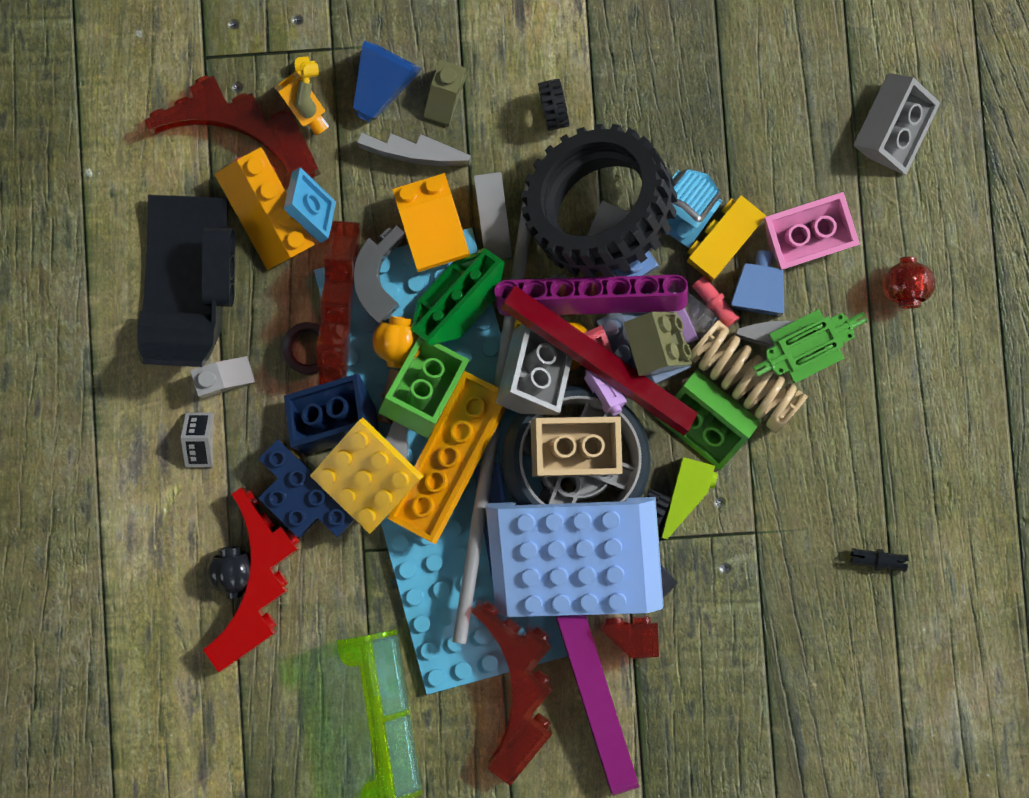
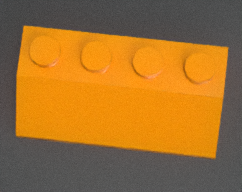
(259, 204)

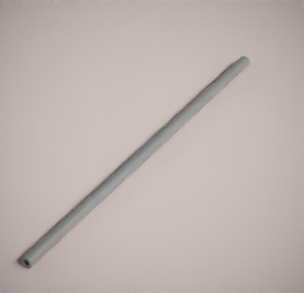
(488, 457)

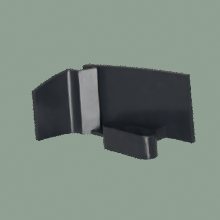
(185, 279)

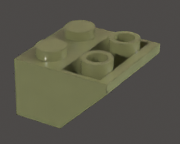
(658, 343)

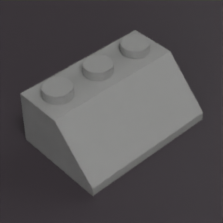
(897, 122)
(533, 375)

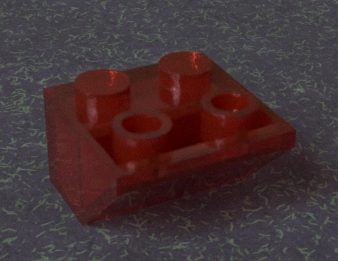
(635, 638)

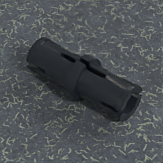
(879, 559)

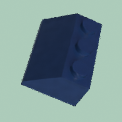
(327, 412)

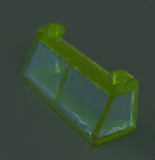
(387, 713)

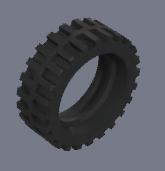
(574, 160)

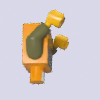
(300, 99)

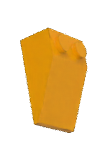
(431, 222)

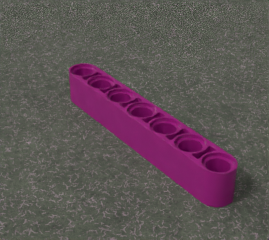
(606, 292)
(597, 703)

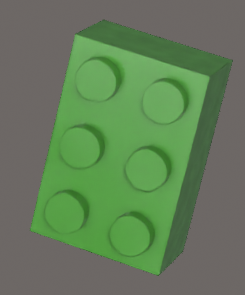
(423, 387)

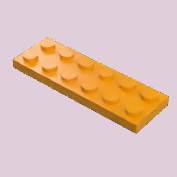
(450, 457)

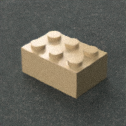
(576, 446)

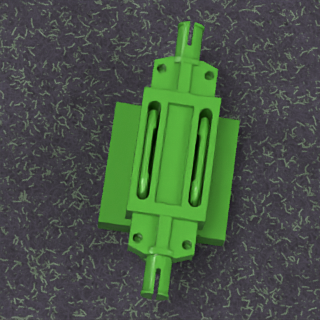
(809, 345)

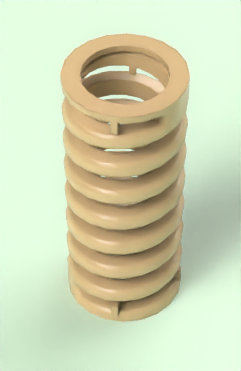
(713, 340)

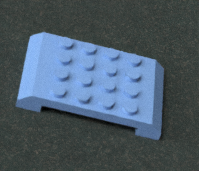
(575, 558)

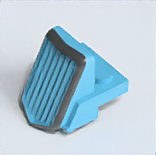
(695, 206)

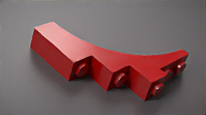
(268, 549)

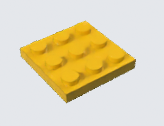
(366, 475)

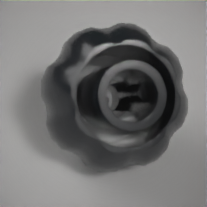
(229, 571)

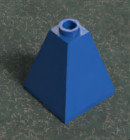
(380, 80)

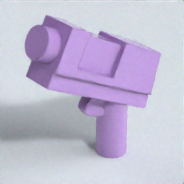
(610, 397)

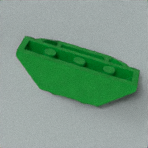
(457, 297)

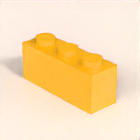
(725, 237)

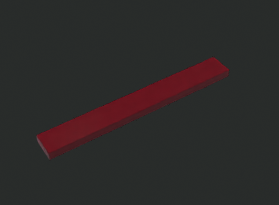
(598, 360)

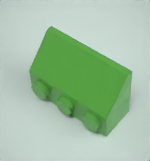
(720, 421)

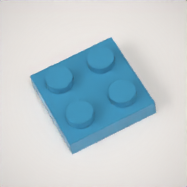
(310, 205)

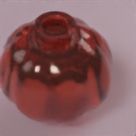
(909, 283)

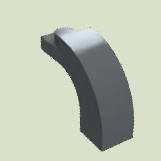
(367, 274)

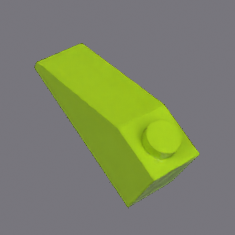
(689, 489)

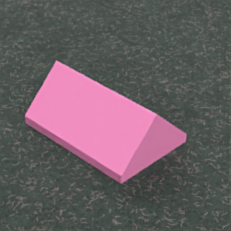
(810, 231)

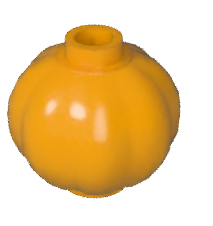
(394, 341)

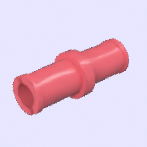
(715, 301)

